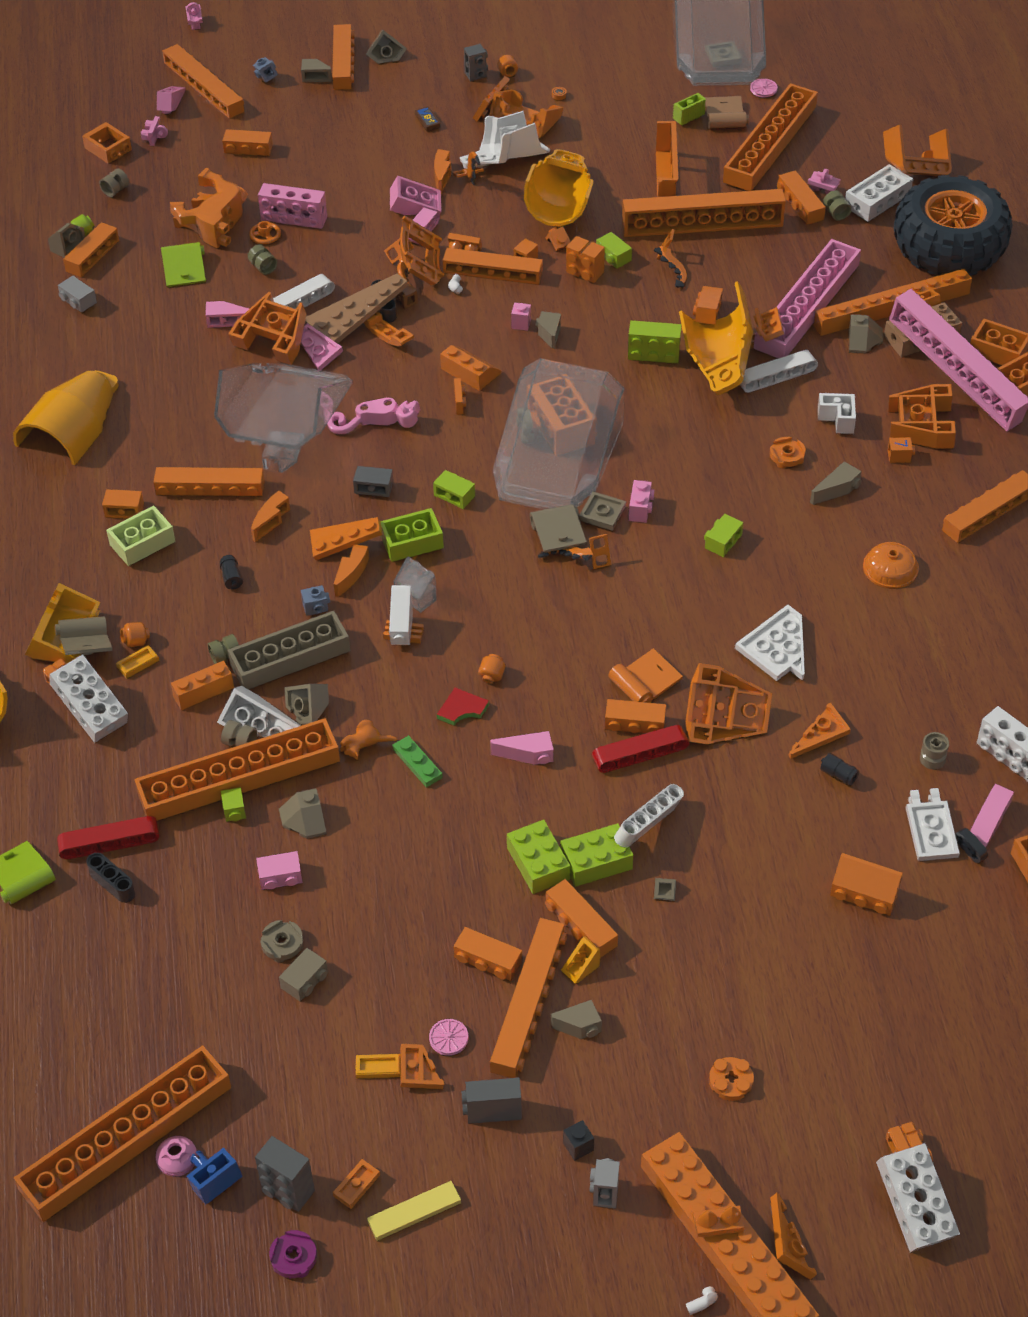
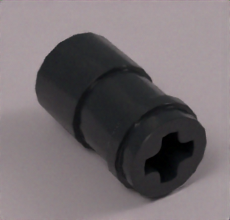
(230, 572)
(838, 768)

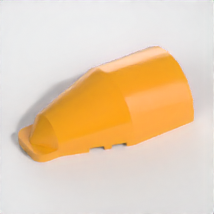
(558, 188)
(721, 347)
(72, 412)

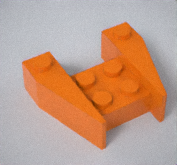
(273, 322)
(918, 416)

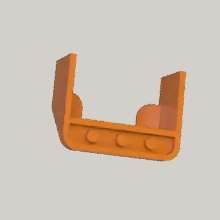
(933, 161)

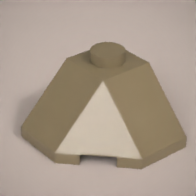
(385, 49)
(66, 239)
(864, 334)
(307, 701)
(303, 814)

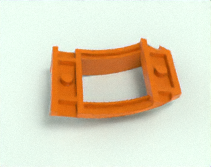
(430, 269)

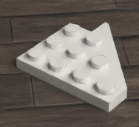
(776, 644)

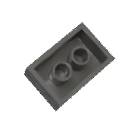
(284, 1174)

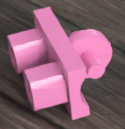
(194, 15)
(153, 131)
(823, 180)

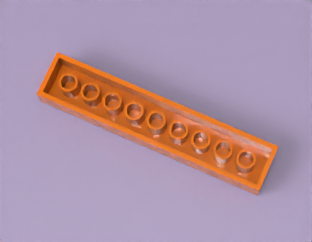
(770, 137)
(703, 212)
(242, 766)
(122, 1133)
(738, 1256)

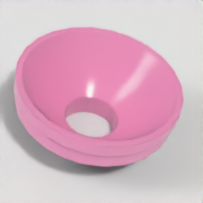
(178, 1164)

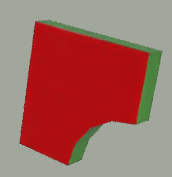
(462, 705)

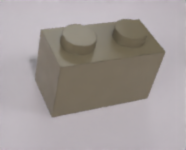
(303, 974)

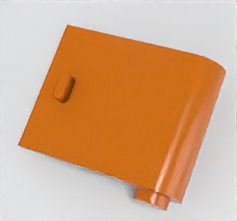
(645, 677)

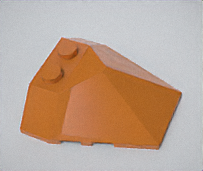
(724, 706)

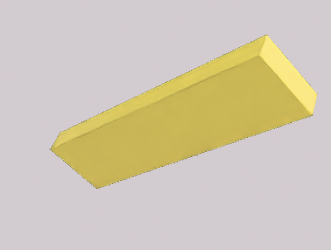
(413, 1210)

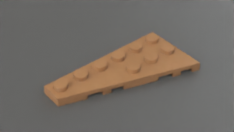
(349, 313)

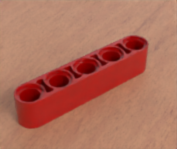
(640, 748)
(108, 837)

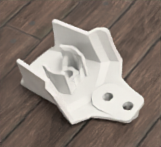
(507, 139)

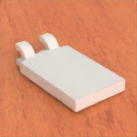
(931, 827)

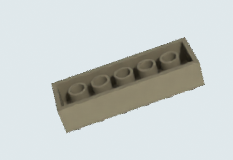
(289, 650)

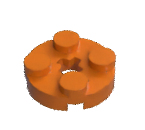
(784, 459)
(731, 1066)

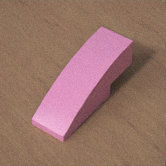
(991, 814)

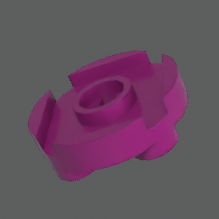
(286, 1244)

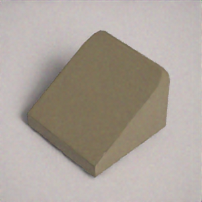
(665, 889)

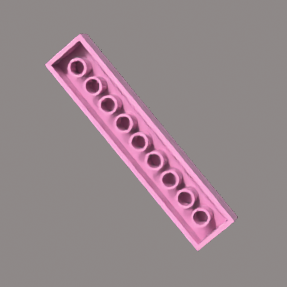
(811, 293)
(959, 360)

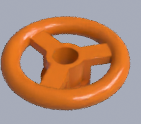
(264, 229)

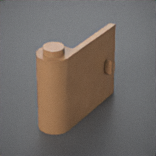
(725, 112)

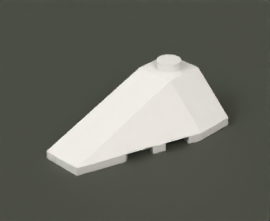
(256, 712)

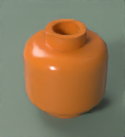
(507, 65)
(134, 634)
(492, 668)

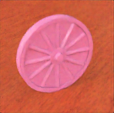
(763, 87)
(448, 1037)

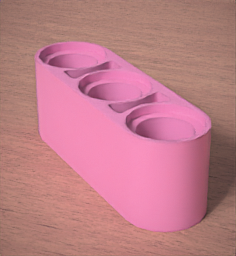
(427, 218)

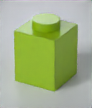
(233, 804)

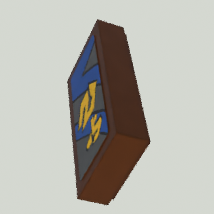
(427, 118)

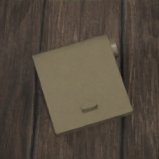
(558, 528)
(83, 635)

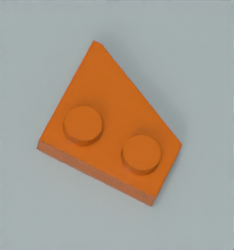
(417, 1068)

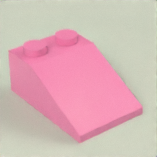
(411, 197)

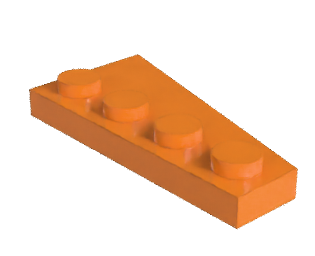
(487, 102)
(339, 537)

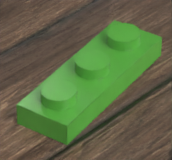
(417, 761)

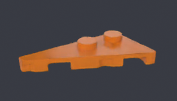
(825, 729)
(788, 1241)

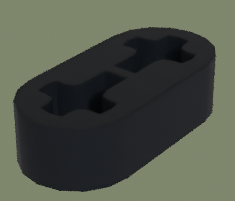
(971, 845)

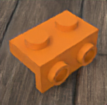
(768, 324)

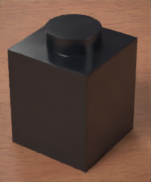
(578, 1140)

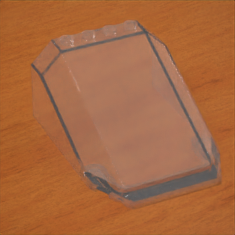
(719, 40)
(277, 403)
(558, 434)

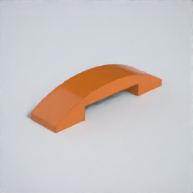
(386, 331)

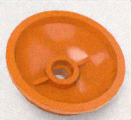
(891, 565)

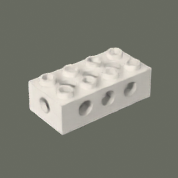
(878, 192)
(89, 686)
(1005, 740)
(928, 1187)

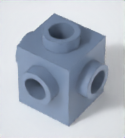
(265, 69)
(315, 600)

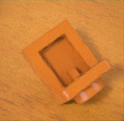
(558, 238)

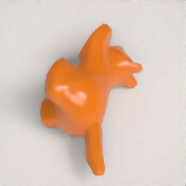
(365, 736)

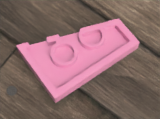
(319, 347)

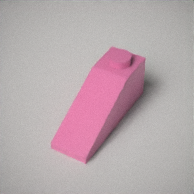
(169, 98)
(223, 314)
(527, 748)

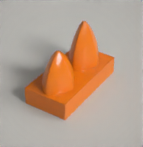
(459, 241)
(718, 1221)

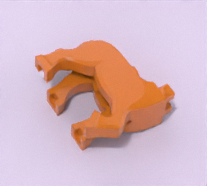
(212, 213)

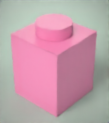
(521, 316)

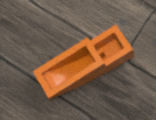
(442, 168)
(270, 515)
(351, 569)

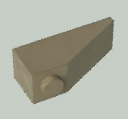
(838, 483)

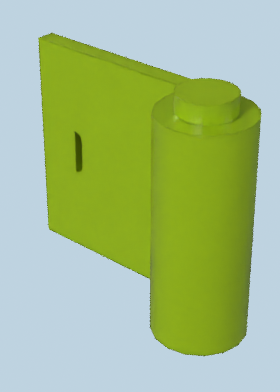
(183, 264)
(23, 873)

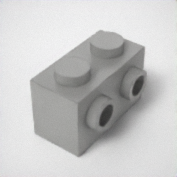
(77, 294)
(604, 1183)

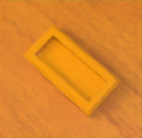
(137, 661)
(378, 1066)

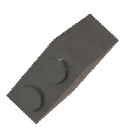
(492, 1100)

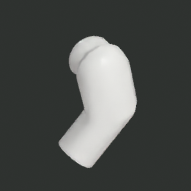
(454, 284)

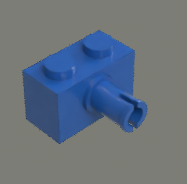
(213, 1174)

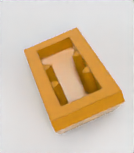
(582, 961)

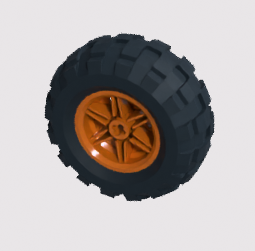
(953, 225)

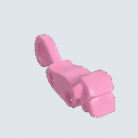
(377, 414)

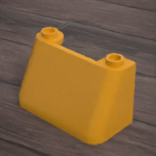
(62, 606)

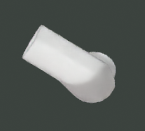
(703, 1302)

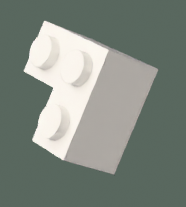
(839, 409)

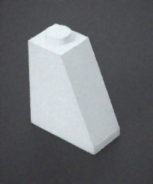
(400, 615)

